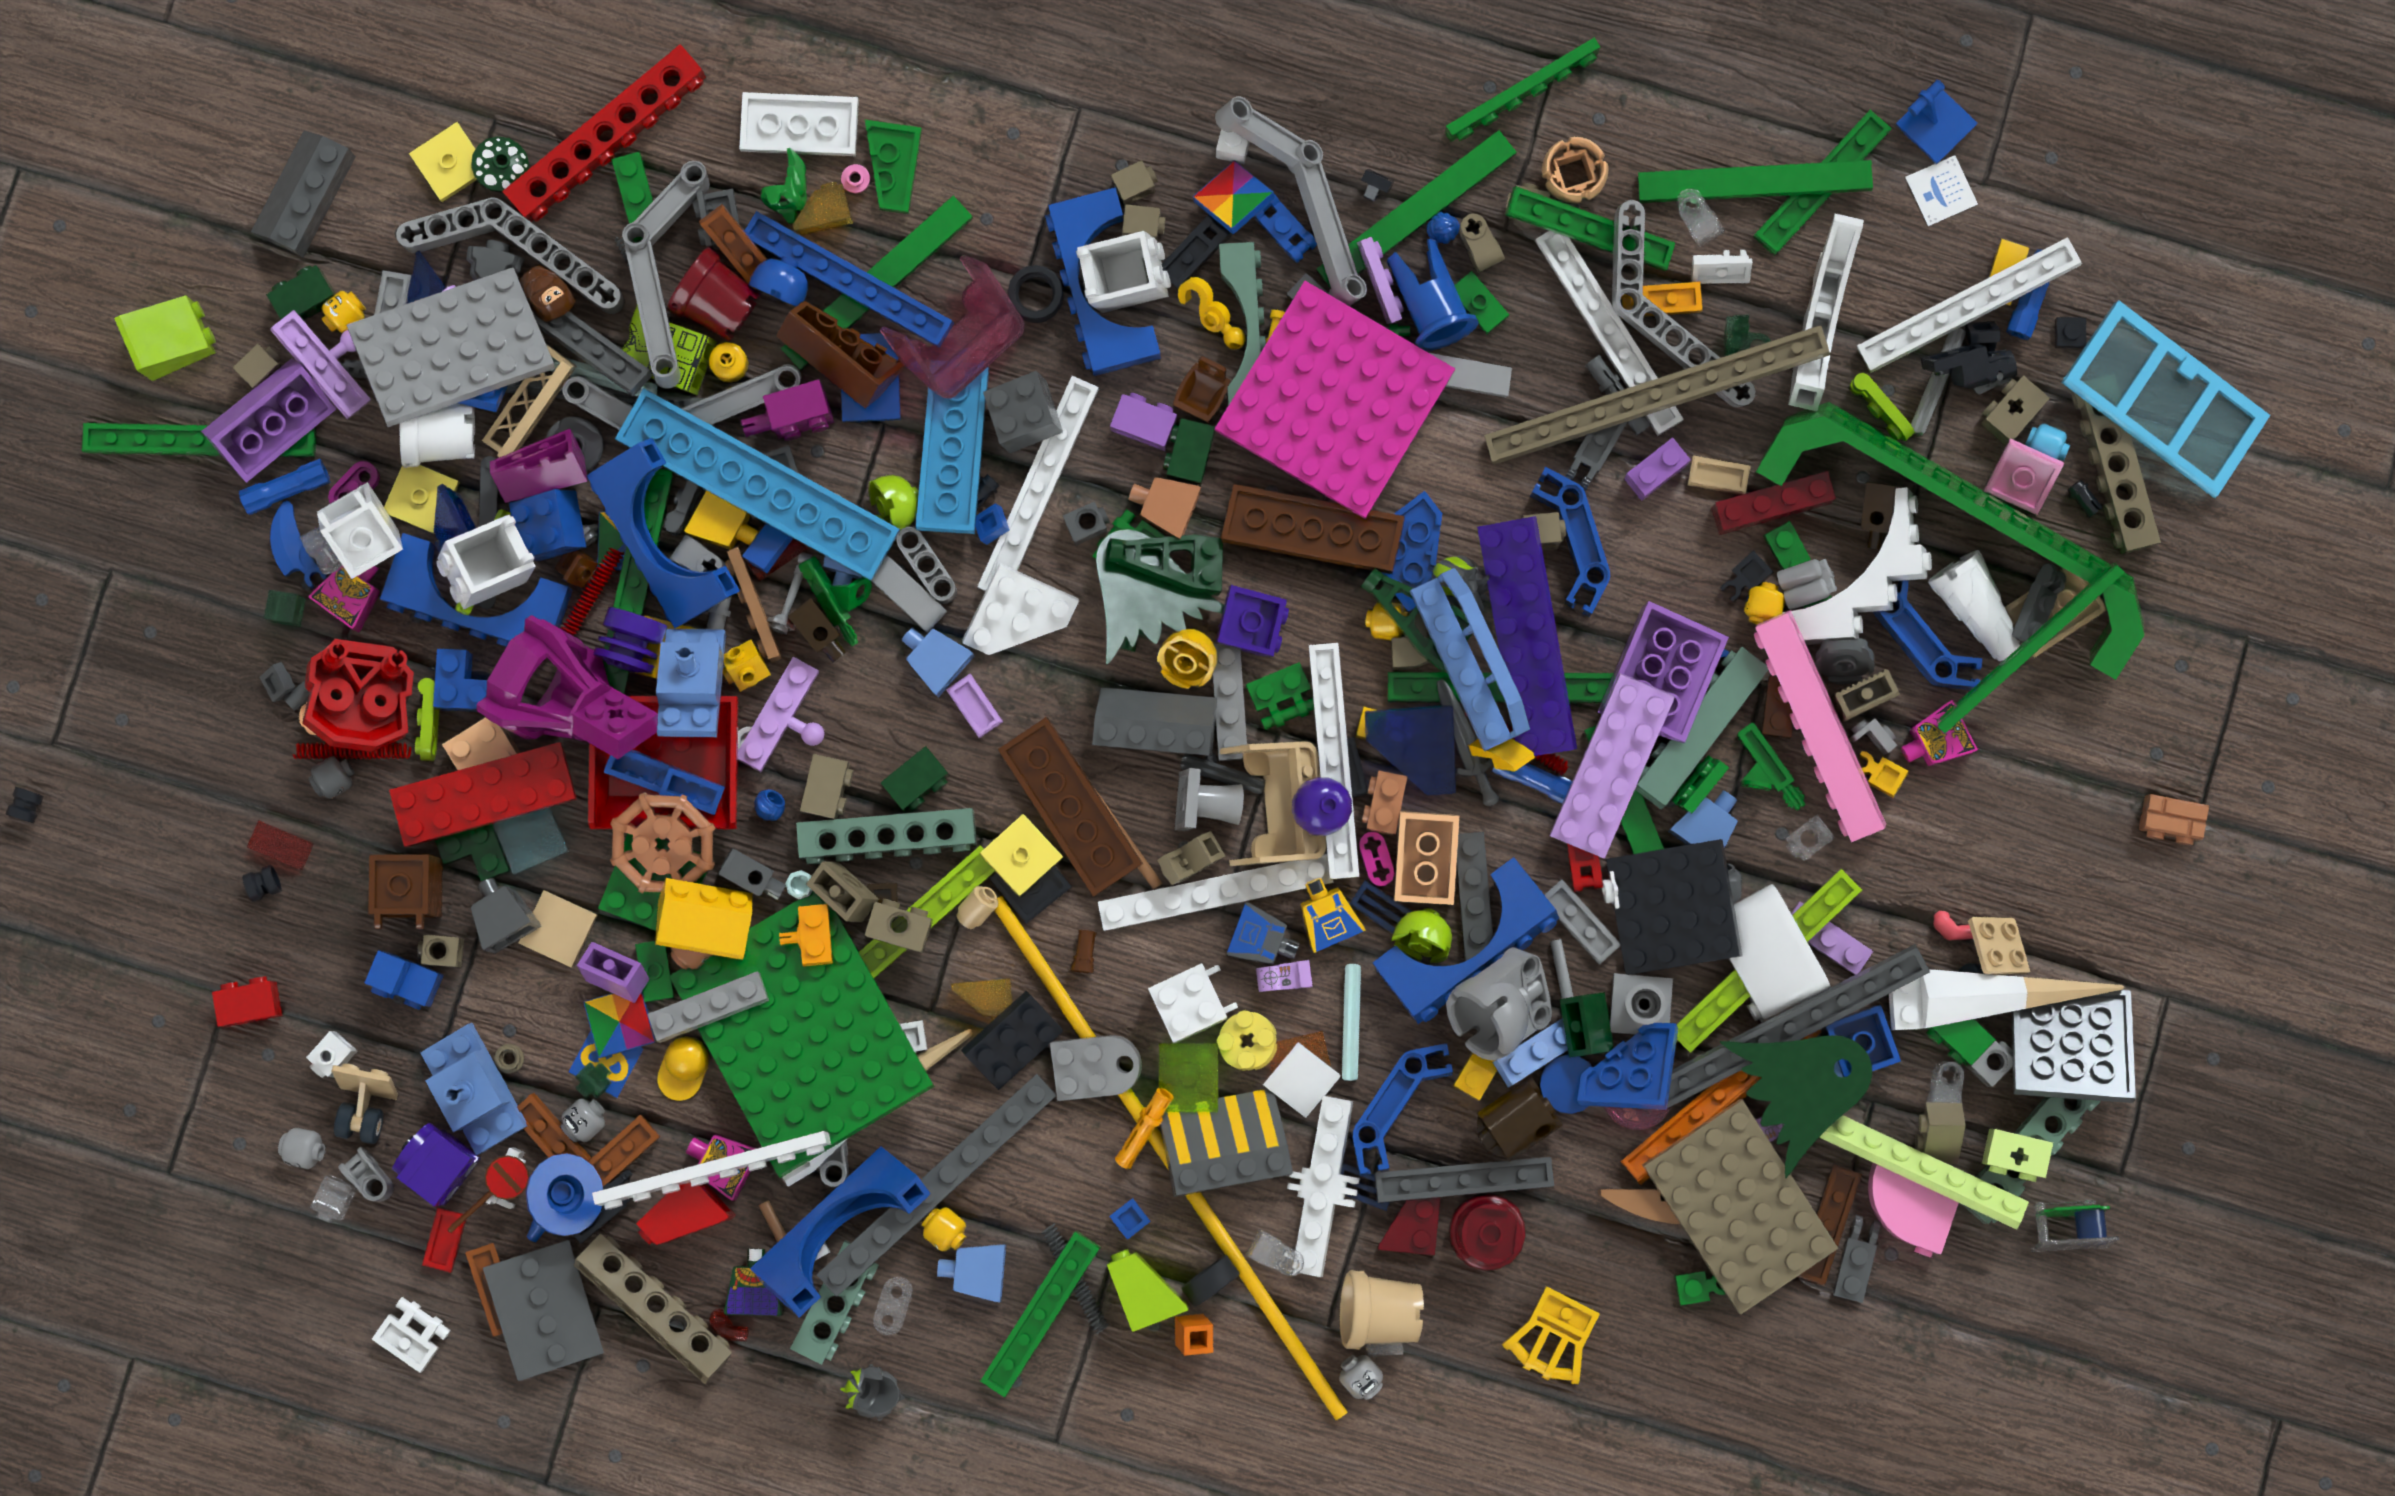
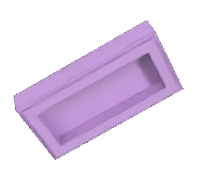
(974, 705)

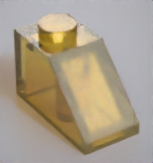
(824, 210)
(987, 996)

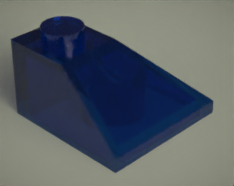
(450, 516)

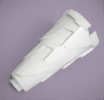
(1977, 602)

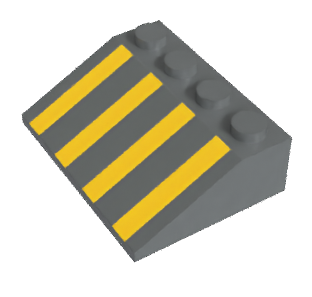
(1227, 1146)

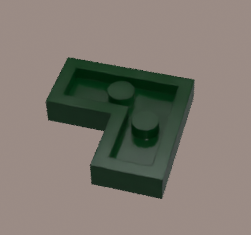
(481, 844)

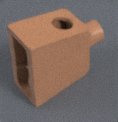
(1167, 505)

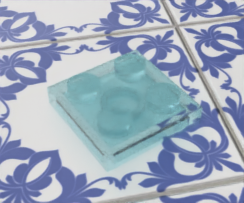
(530, 839)

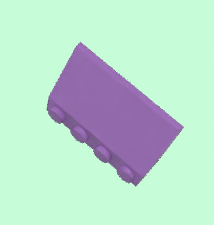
(1673, 657)

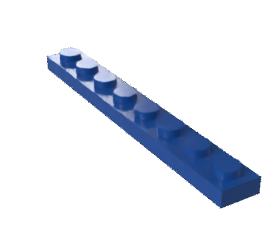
(849, 280)

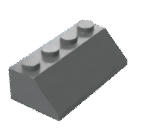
(303, 193)
(1155, 721)

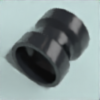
(24, 805)
(262, 883)

